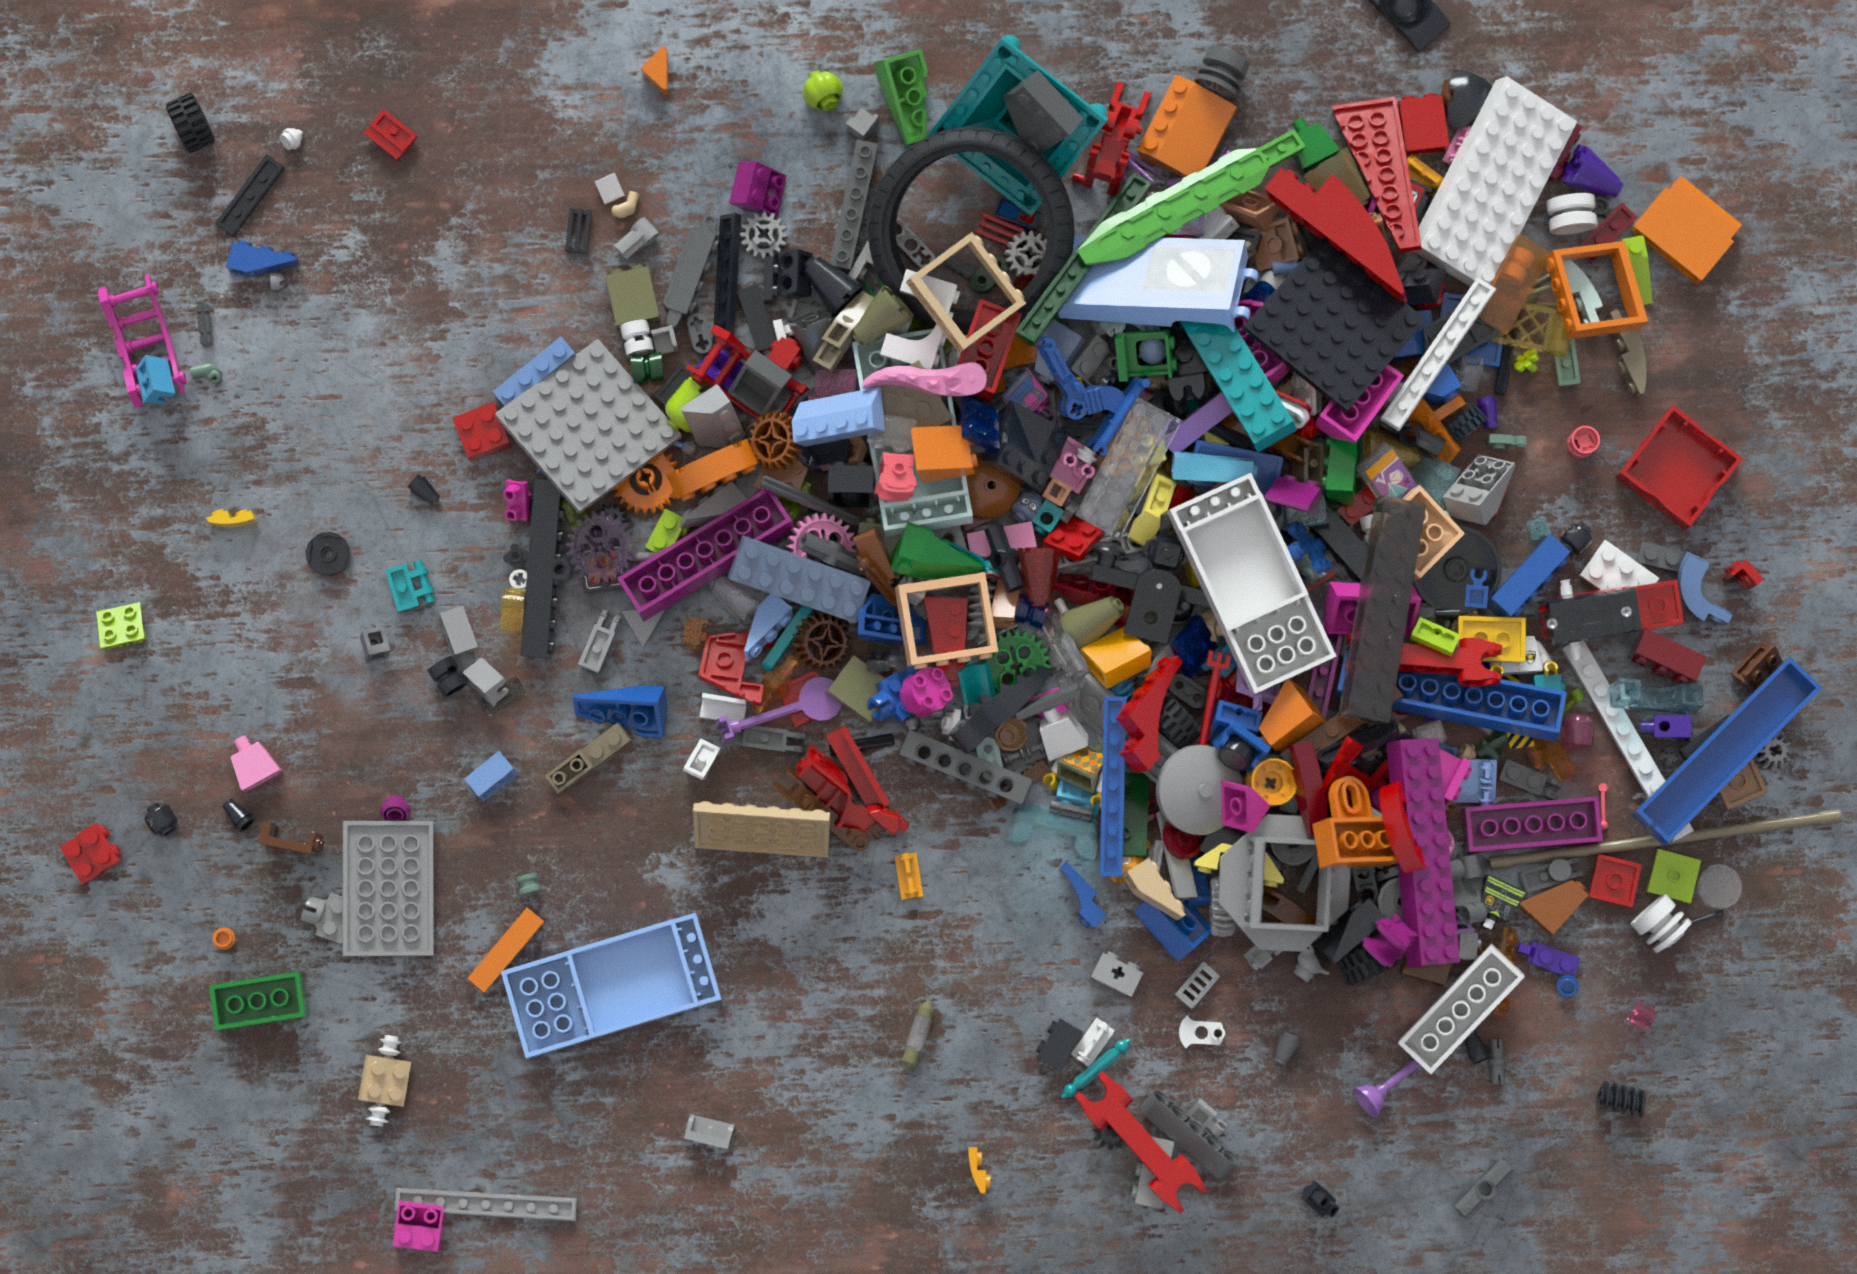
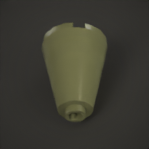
(881, 317)
(1091, 620)

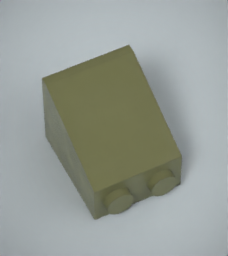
(1345, 169)

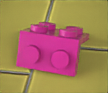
(1453, 773)

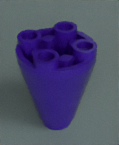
(1590, 173)

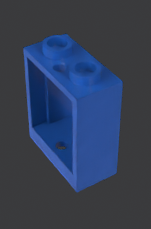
(1225, 715)

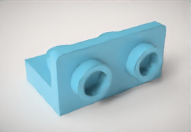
(1077, 796)

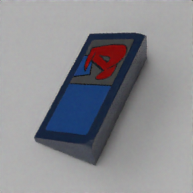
(1015, 215)

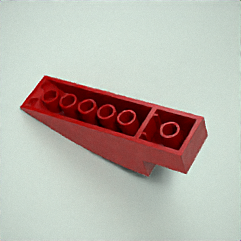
(1342, 220)

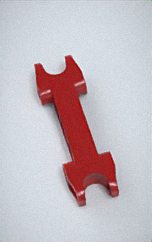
(1464, 661)
(1167, 1173)

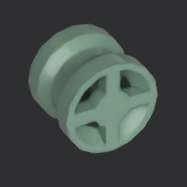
(528, 884)

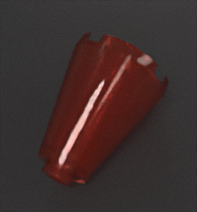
(1039, 572)

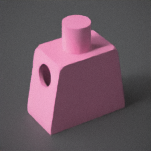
(253, 764)

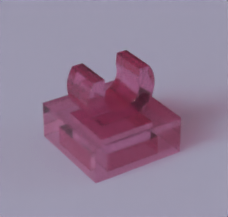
(1642, 1015)

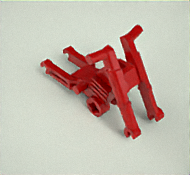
(1118, 130)

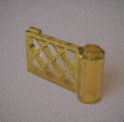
(1555, 337)

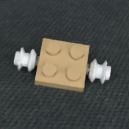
(384, 1080)

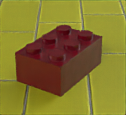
(1666, 657)

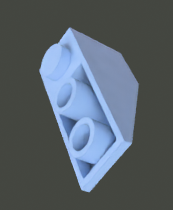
(768, 621)

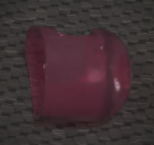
(1577, 731)

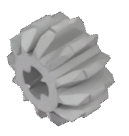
(1779, 758)

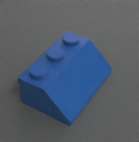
(1175, 935)

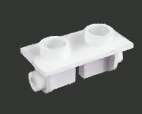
(1092, 1042)

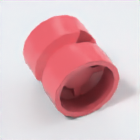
(1583, 442)

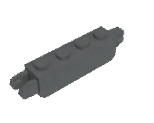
(690, 270)

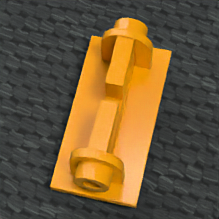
(1423, 174)
(908, 876)

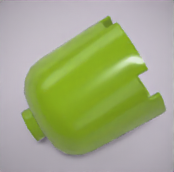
(685, 393)

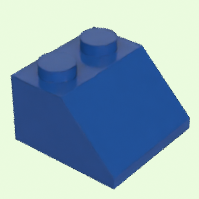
(1443, 387)

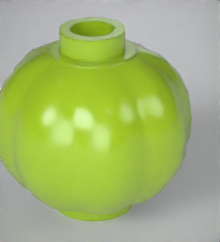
(822, 90)

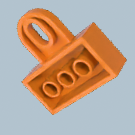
(1352, 833)

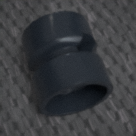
(447, 676)

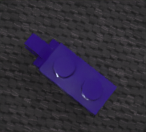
(1549, 958)

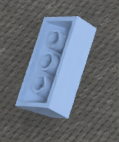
(838, 417)

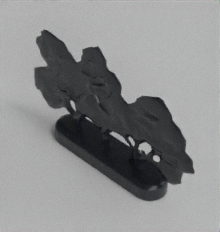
(1369, 738)

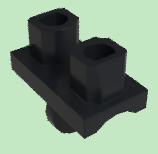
(1319, 1200)

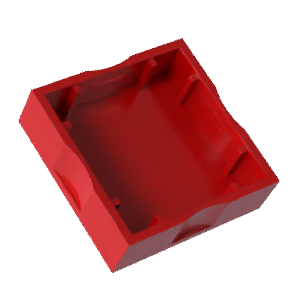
(1678, 467)

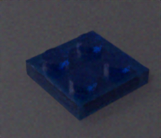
(979, 424)
(1193, 645)

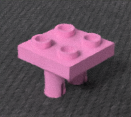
(1071, 468)

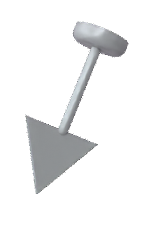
(641, 629)

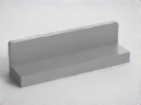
(1179, 870)

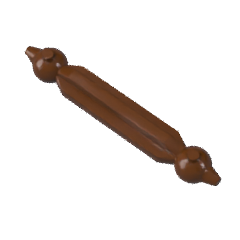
(878, 580)

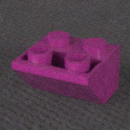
(757, 188)

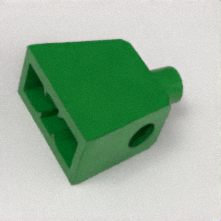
(1317, 142)

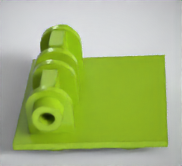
(120, 626)

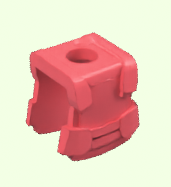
(896, 477)

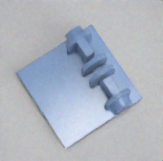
(1481, 783)

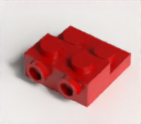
(91, 853)

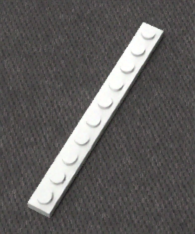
(1618, 724)

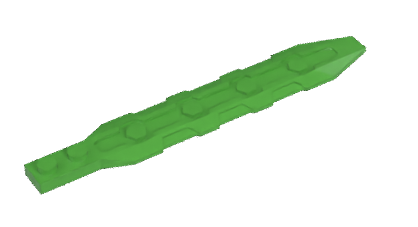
(1193, 196)

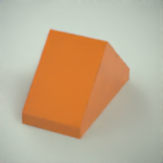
(657, 70)

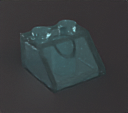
(1435, 477)

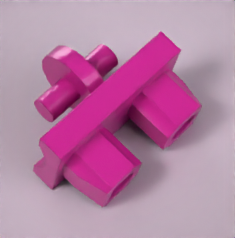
(517, 500)

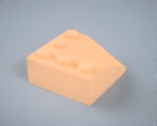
(1437, 534)

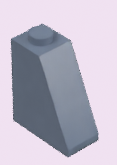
(1067, 343)

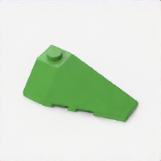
(904, 89)

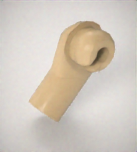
(628, 207)

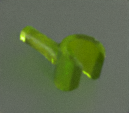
(1576, 696)

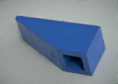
(255, 261)

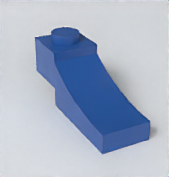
(1089, 912)

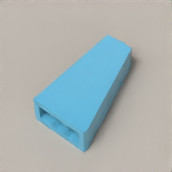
(1210, 467)

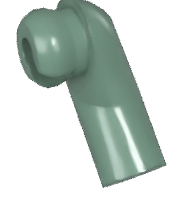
(208, 371)

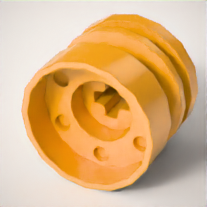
(1283, 782)

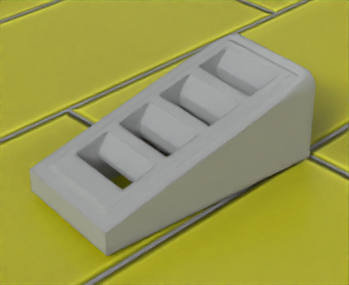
(1187, 1001)

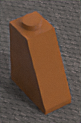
(871, 544)
(1555, 905)

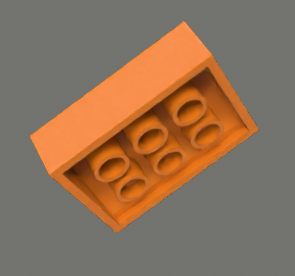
(1186, 128)

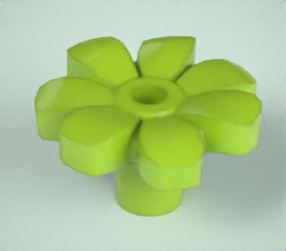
(1526, 361)

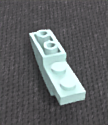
(1587, 298)

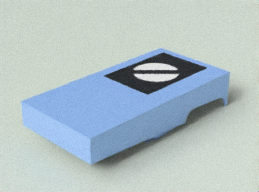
(1166, 284)

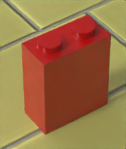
(1423, 124)

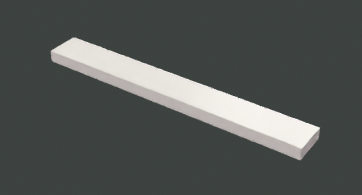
(1438, 354)

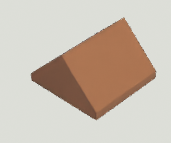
(1251, 210)

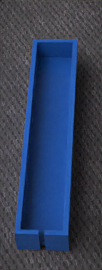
(1726, 751)

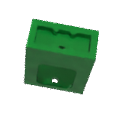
(1127, 354)

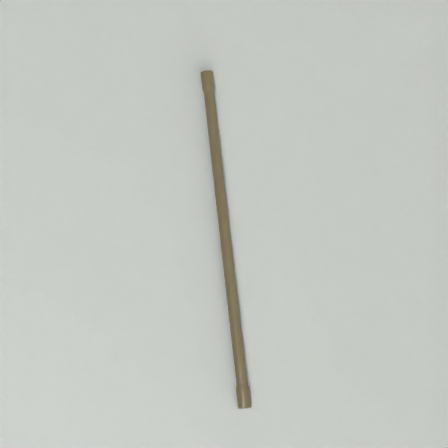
(1507, 860)

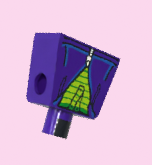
(1678, 726)

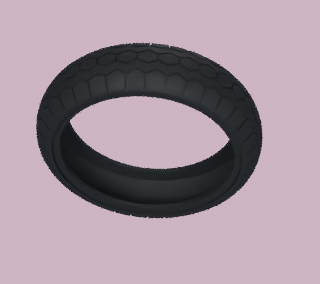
(969, 139)

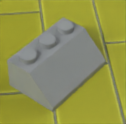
(713, 419)

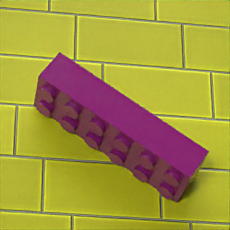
(1531, 825)

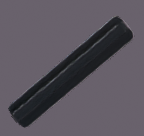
(870, 743)

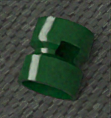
(647, 367)

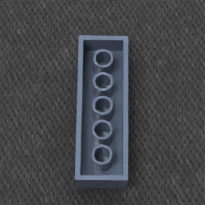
(799, 579)

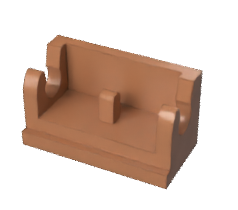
(1004, 606)

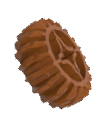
(770, 429)

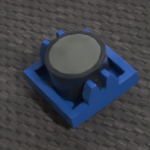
(1239, 748)

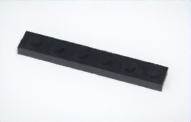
(727, 272)

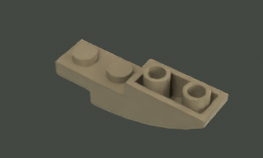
(841, 332)
(1633, 360)
(588, 758)

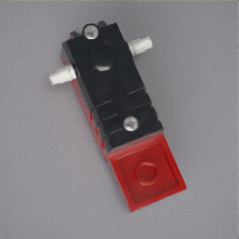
(1608, 612)

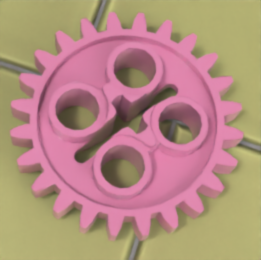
(815, 526)

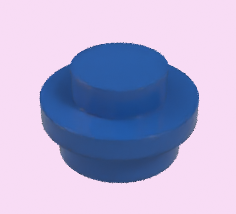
(1567, 985)

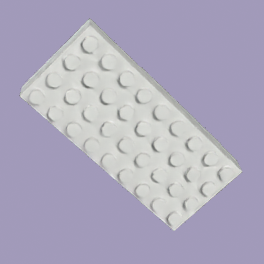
(1493, 182)
(1251, 583)

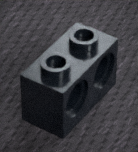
(791, 275)

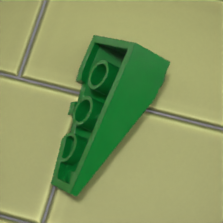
(926, 556)

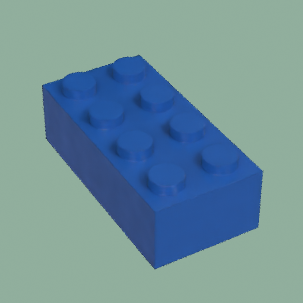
(1531, 574)

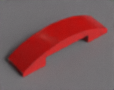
(1398, 828)

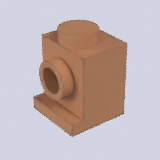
(1056, 492)

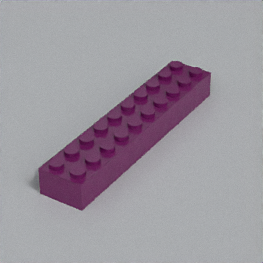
(1428, 892)

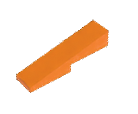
(505, 950)

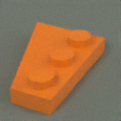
(1430, 421)

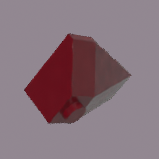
(1086, 591)

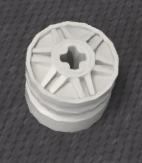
(1661, 923)

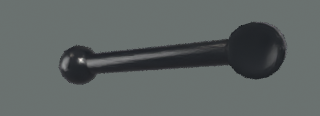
(1718, 913)

